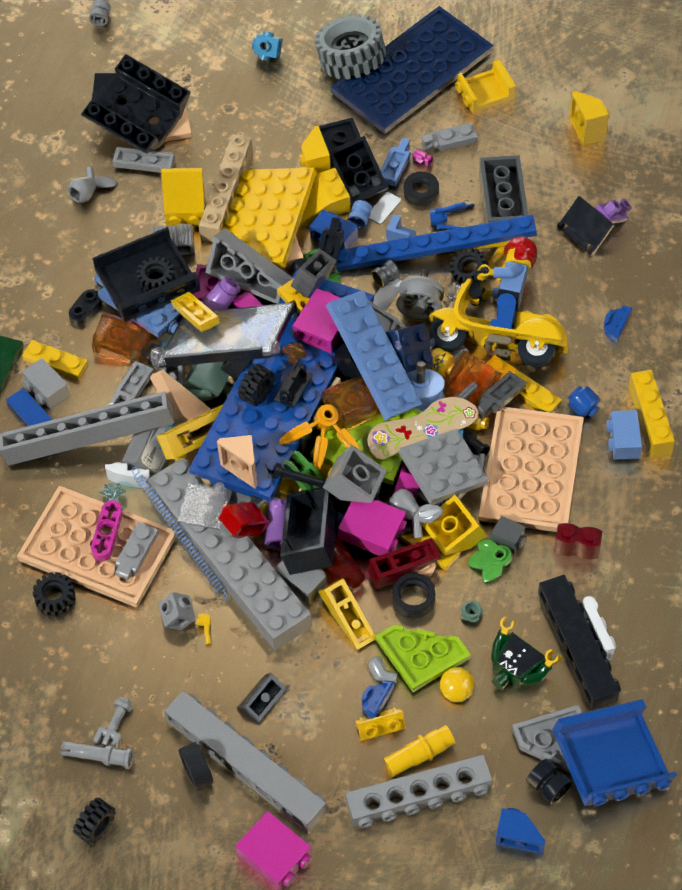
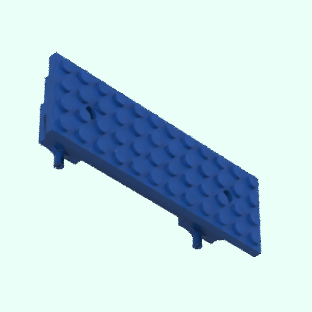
(270, 419)

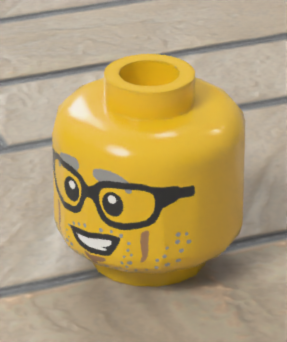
(442, 362)

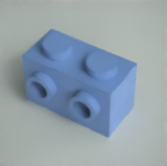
(625, 434)

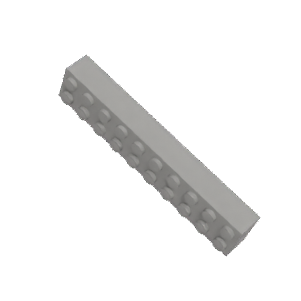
(236, 563)

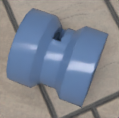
(360, 212)

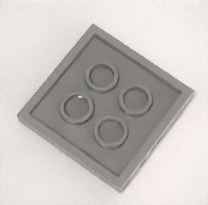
(443, 466)

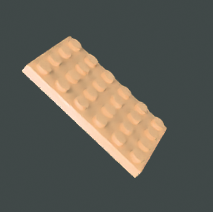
(531, 468)
(64, 541)

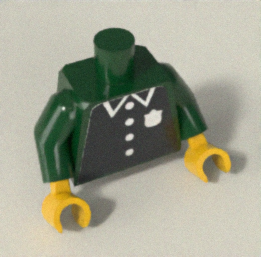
(518, 661)

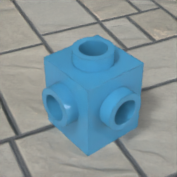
(273, 48)

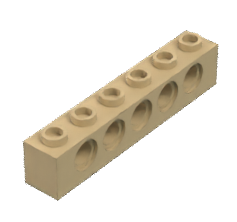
(227, 180)

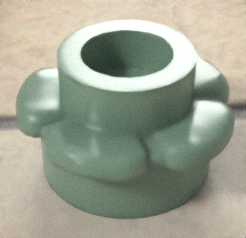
(471, 606)

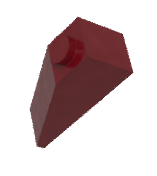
(391, 566)

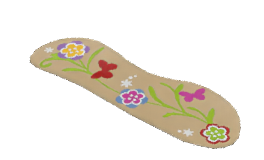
(437, 419)

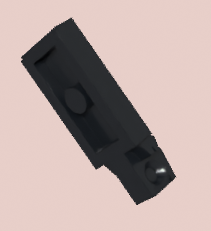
(332, 240)

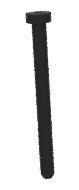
(297, 476)

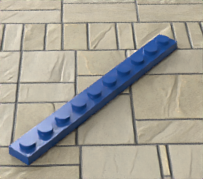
(436, 243)

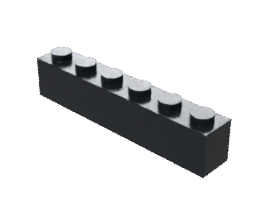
(578, 642)

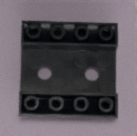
(147, 97)

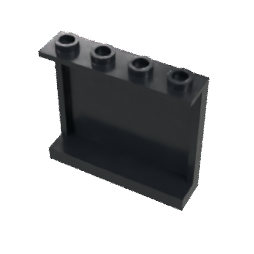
(119, 276)

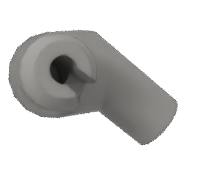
(379, 671)

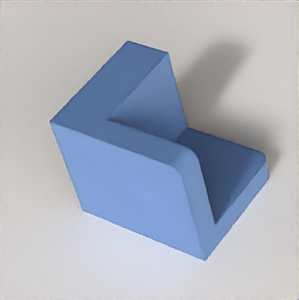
(395, 231)

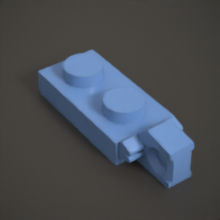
(396, 162)

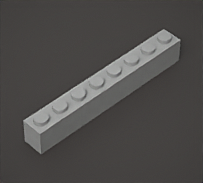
(86, 428)
(246, 761)

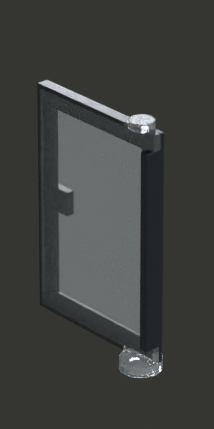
(239, 336)

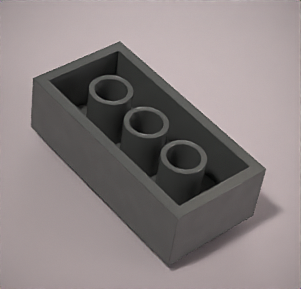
(502, 188)

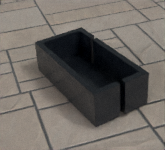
(309, 531)

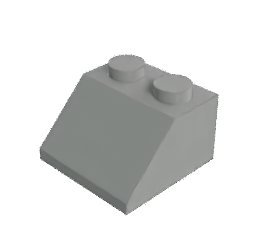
(354, 476)

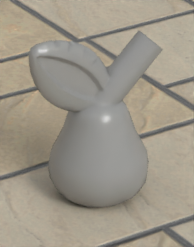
(82, 188)
(405, 501)

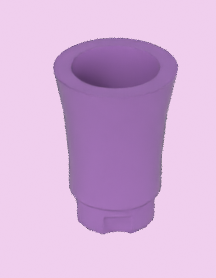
(222, 294)
(276, 516)

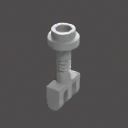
(123, 705)

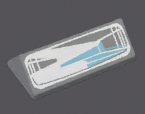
(145, 451)

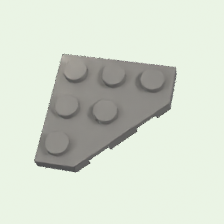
(538, 739)

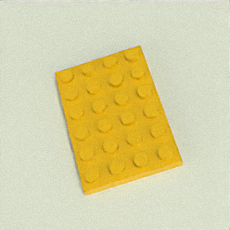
(270, 209)

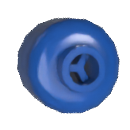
(584, 401)

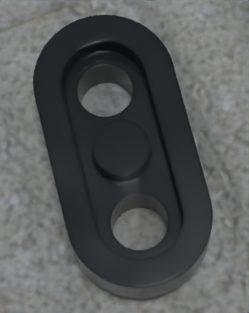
(86, 306)

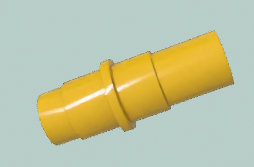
(419, 750)

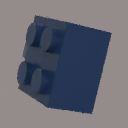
(412, 345)

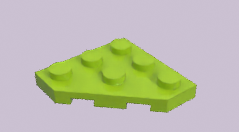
(421, 654)

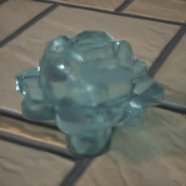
(112, 491)

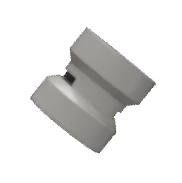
(100, 12)

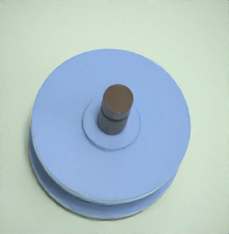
(427, 385)

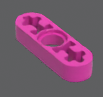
(110, 539)

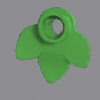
(487, 559)

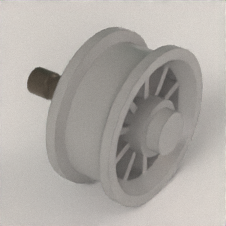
(419, 296)

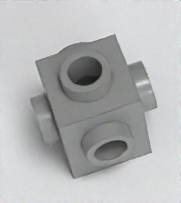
(177, 611)

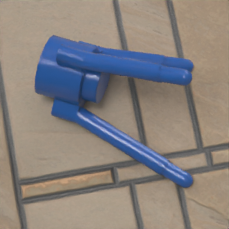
(439, 215)

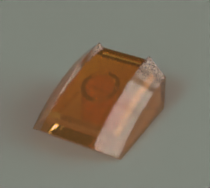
(119, 339)
(469, 370)
(352, 402)

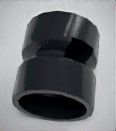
(546, 778)

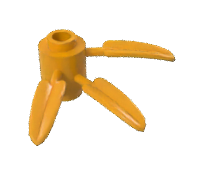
(323, 424)

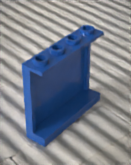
(611, 753)

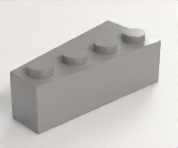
(245, 266)

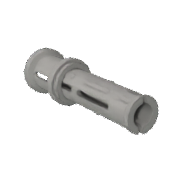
(108, 755)

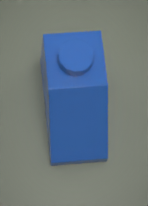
(518, 832)

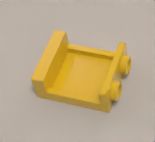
(486, 88)

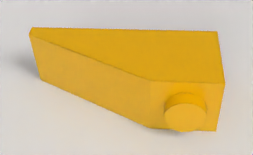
(347, 613)

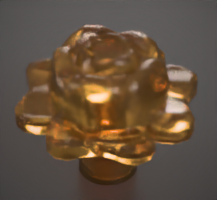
(294, 351)

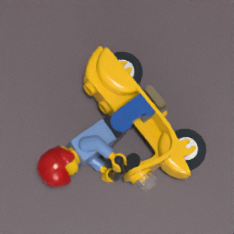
(532, 335)

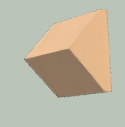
(238, 457)

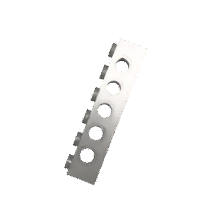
(427, 781)

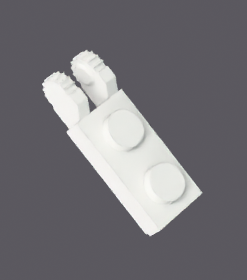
(599, 627)

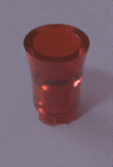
(346, 567)

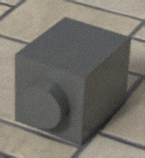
(509, 534)

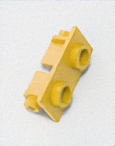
(387, 722)

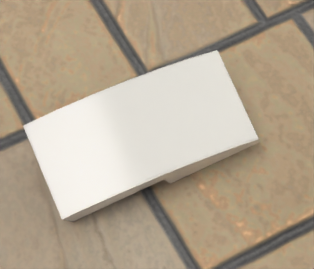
(120, 474)

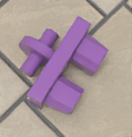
(615, 210)

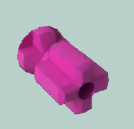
(421, 156)

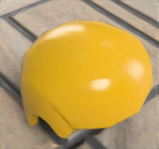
(457, 684)

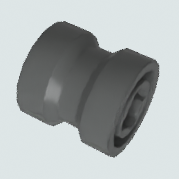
(385, 274)

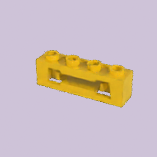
(172, 444)

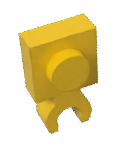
(291, 295)

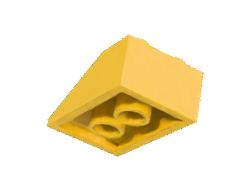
(183, 195)
(328, 195)

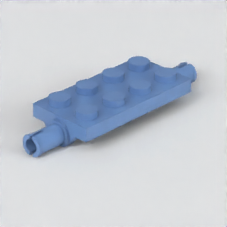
(156, 322)

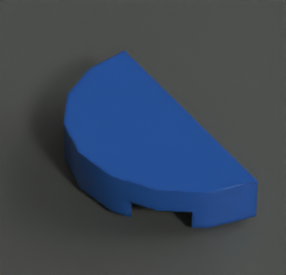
(616, 321)
(375, 698)

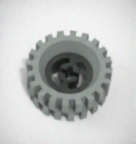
(350, 46)

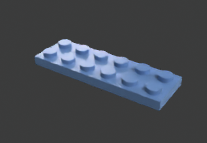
(374, 355)

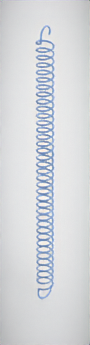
(181, 530)

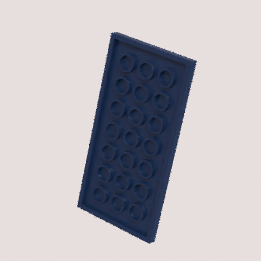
(414, 69)

